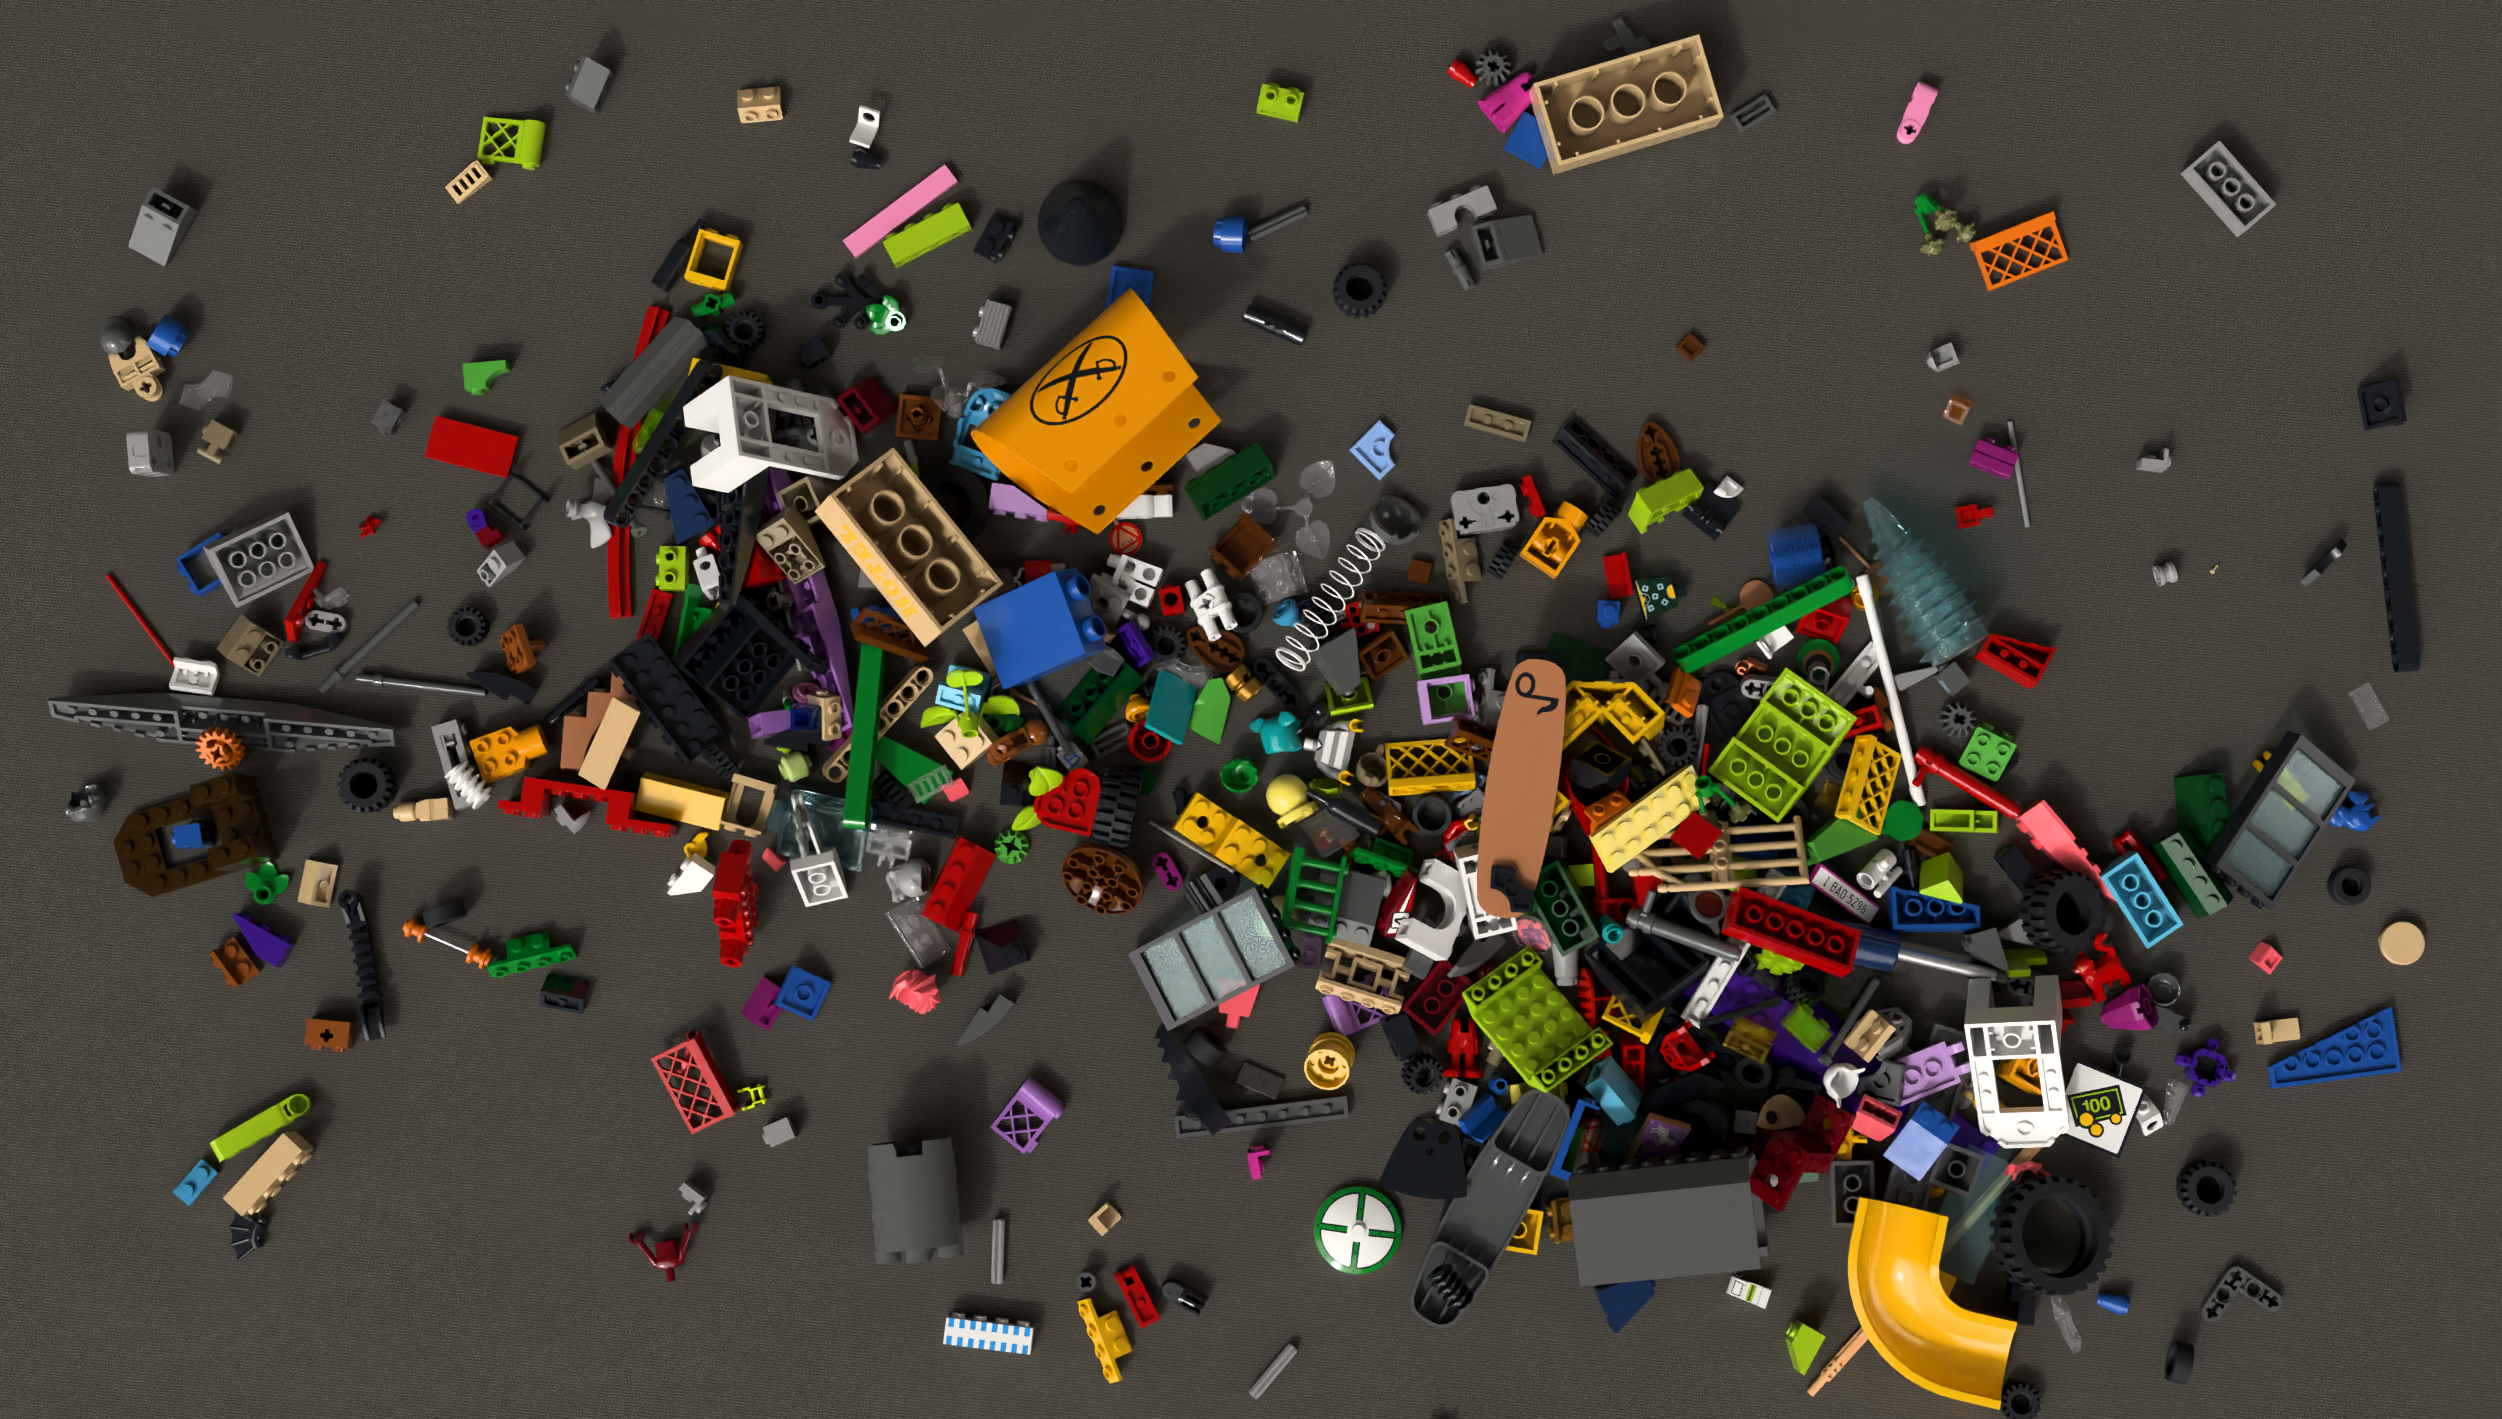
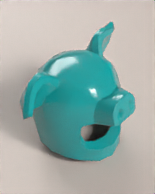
(1278, 733)

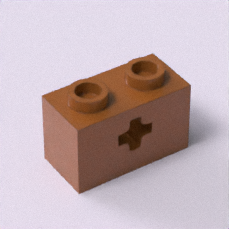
(342, 1033)

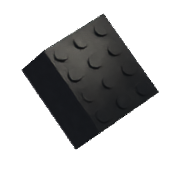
(1646, 970)

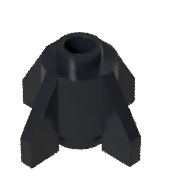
(1640, 782)

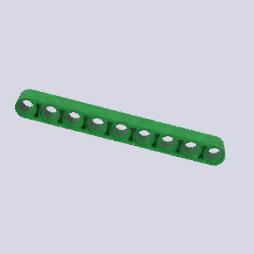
(1764, 619)
(864, 737)

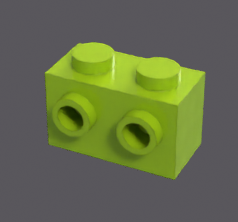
(1280, 102)
(673, 568)

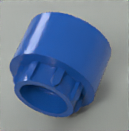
(1231, 233)
(168, 337)

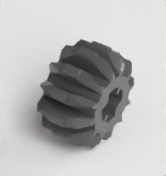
(1485, 65)
(1957, 728)

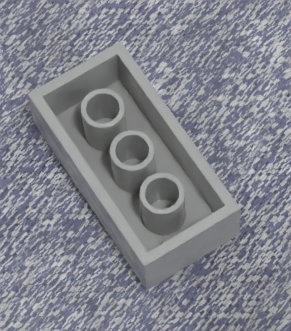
(2228, 189)

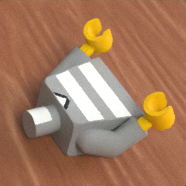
(1334, 749)

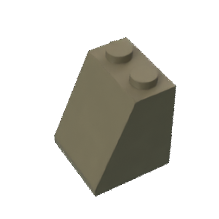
(808, 495)

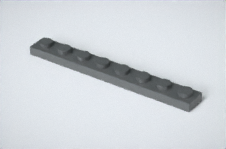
(1270, 1116)

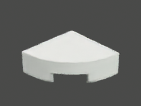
(1728, 488)

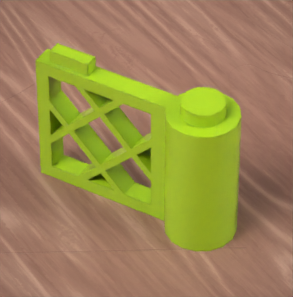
(528, 144)

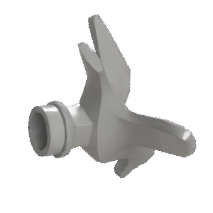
(593, 512)

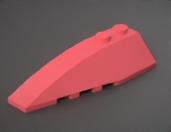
(2057, 843)

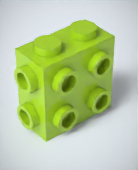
(1774, 962)

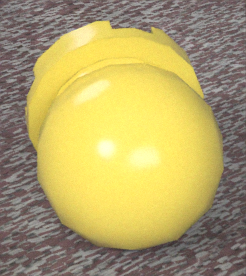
(1288, 798)

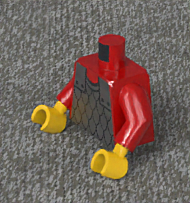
(1458, 834)

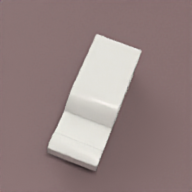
(1149, 507)

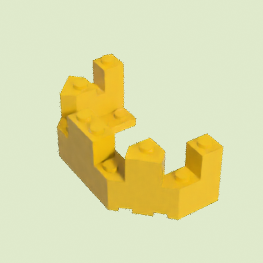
(1603, 701)

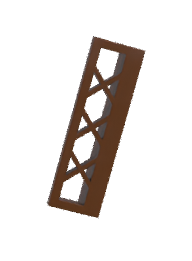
(1392, 612)
(888, 638)
(1475, 734)

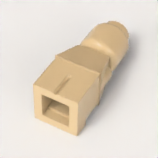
(425, 810)

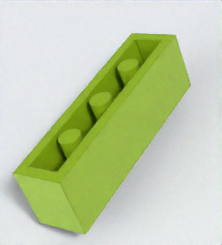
(926, 235)

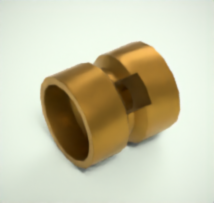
(1243, 683)

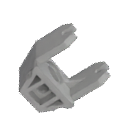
(1900, 1036)

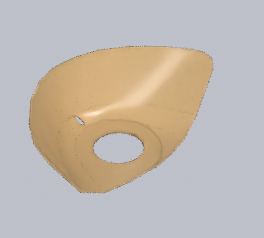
(1786, 1111)

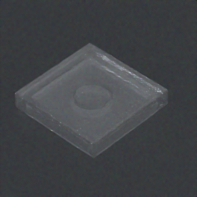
(1328, 833)

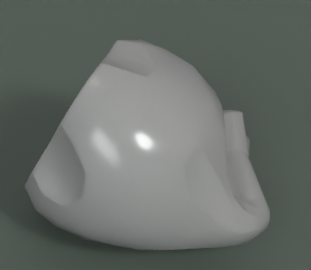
(909, 879)

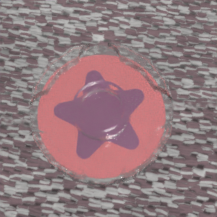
(1533, 933)

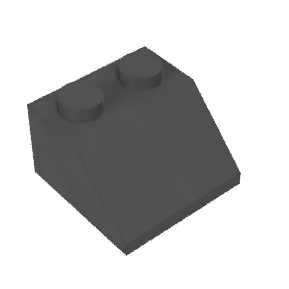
(1985, 947)

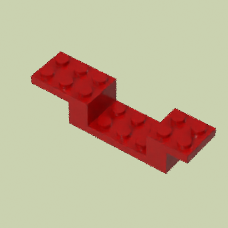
(621, 811)

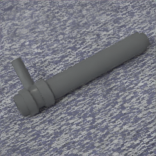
(1651, 923)

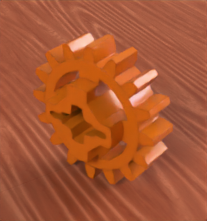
(220, 748)

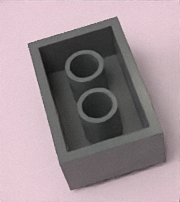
(1845, 1183)

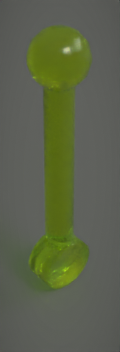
(1715, 602)

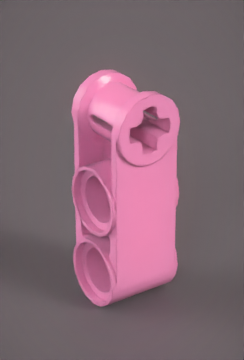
(1916, 112)

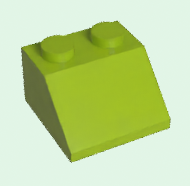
(1802, 1344)

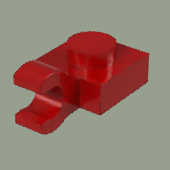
(1969, 516)

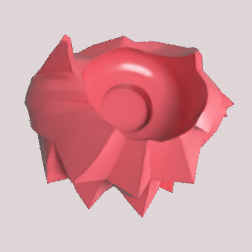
(916, 990)

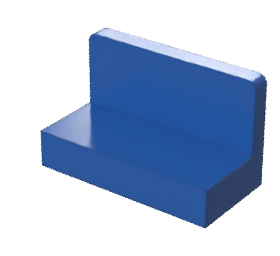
(1481, 1119)

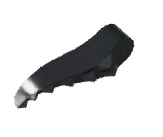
(1193, 1089)

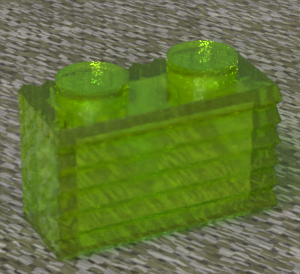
(1806, 1027)

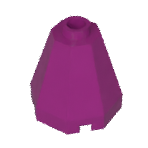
(2131, 1010)

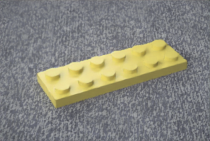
(1647, 819)

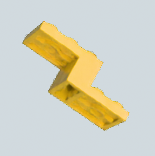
(1231, 840)

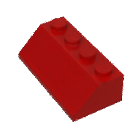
(957, 884)

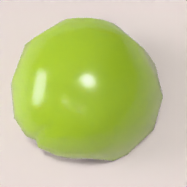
(1326, 786)

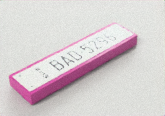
(1843, 894)

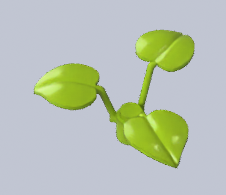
(968, 722)
(1042, 780)

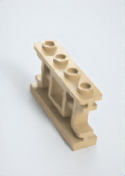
(1369, 959)

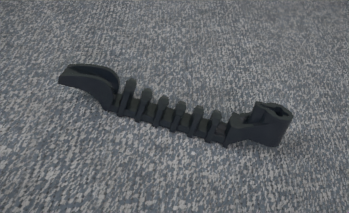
(372, 1010)

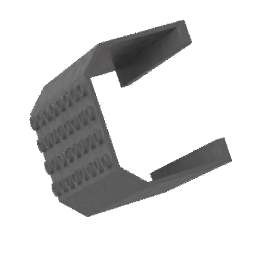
(1667, 1217)

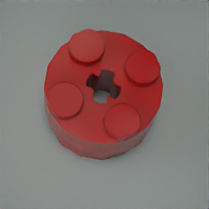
(1136, 745)

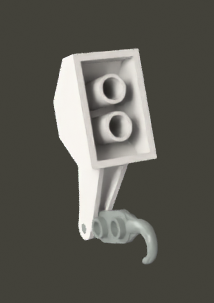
(816, 871)

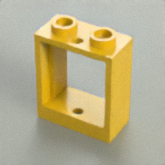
(708, 281)

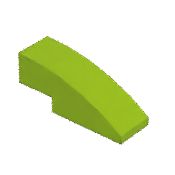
(1964, 821)

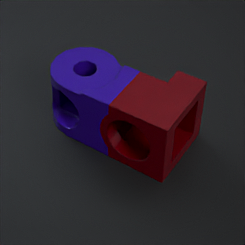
(480, 525)

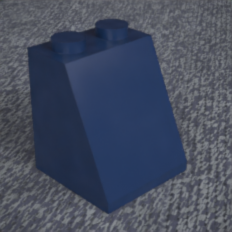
(1623, 1300)

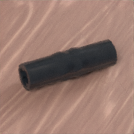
(1275, 325)

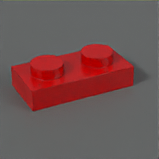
(1528, 489)

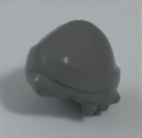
(86, 804)

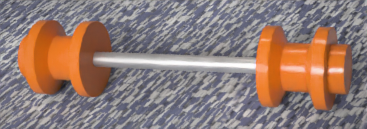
(412, 927)

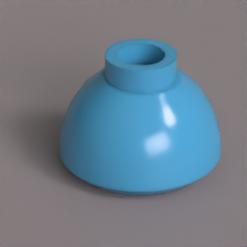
(1287, 613)

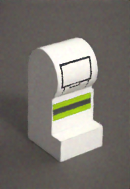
(1749, 1291)

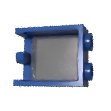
(198, 568)

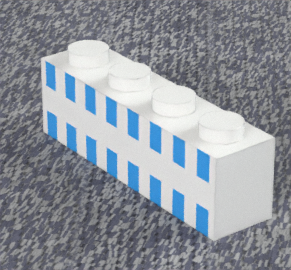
(989, 1334)

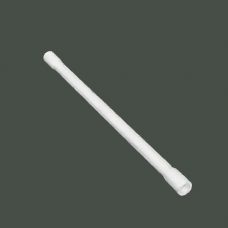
(1867, 596)

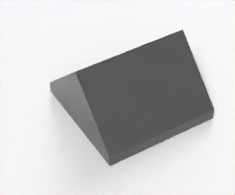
(1957, 1170)

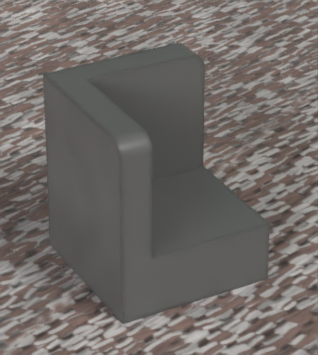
(1106, 661)

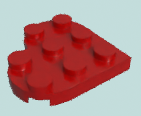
(1072, 803)

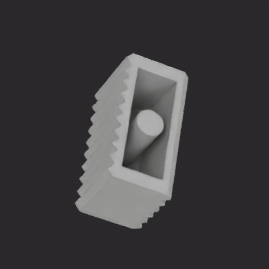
(993, 324)

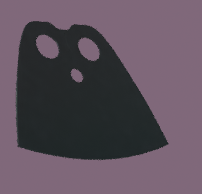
(1425, 1176)

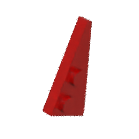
(304, 603)

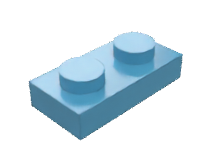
(196, 1182)

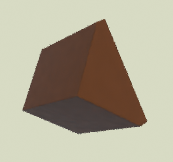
(1382, 655)

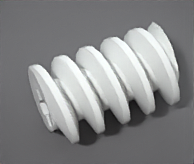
(469, 784)

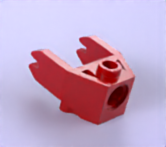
(1682, 1051)

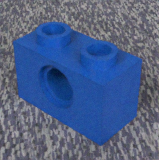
(193, 836)

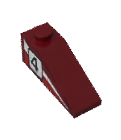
(1397, 904)

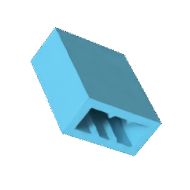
(1614, 1091)

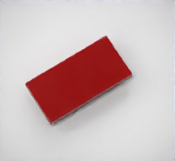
(471, 447)

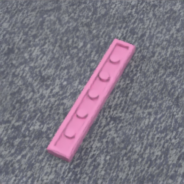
(900, 211)

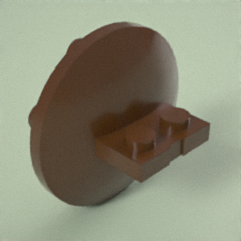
(1103, 878)

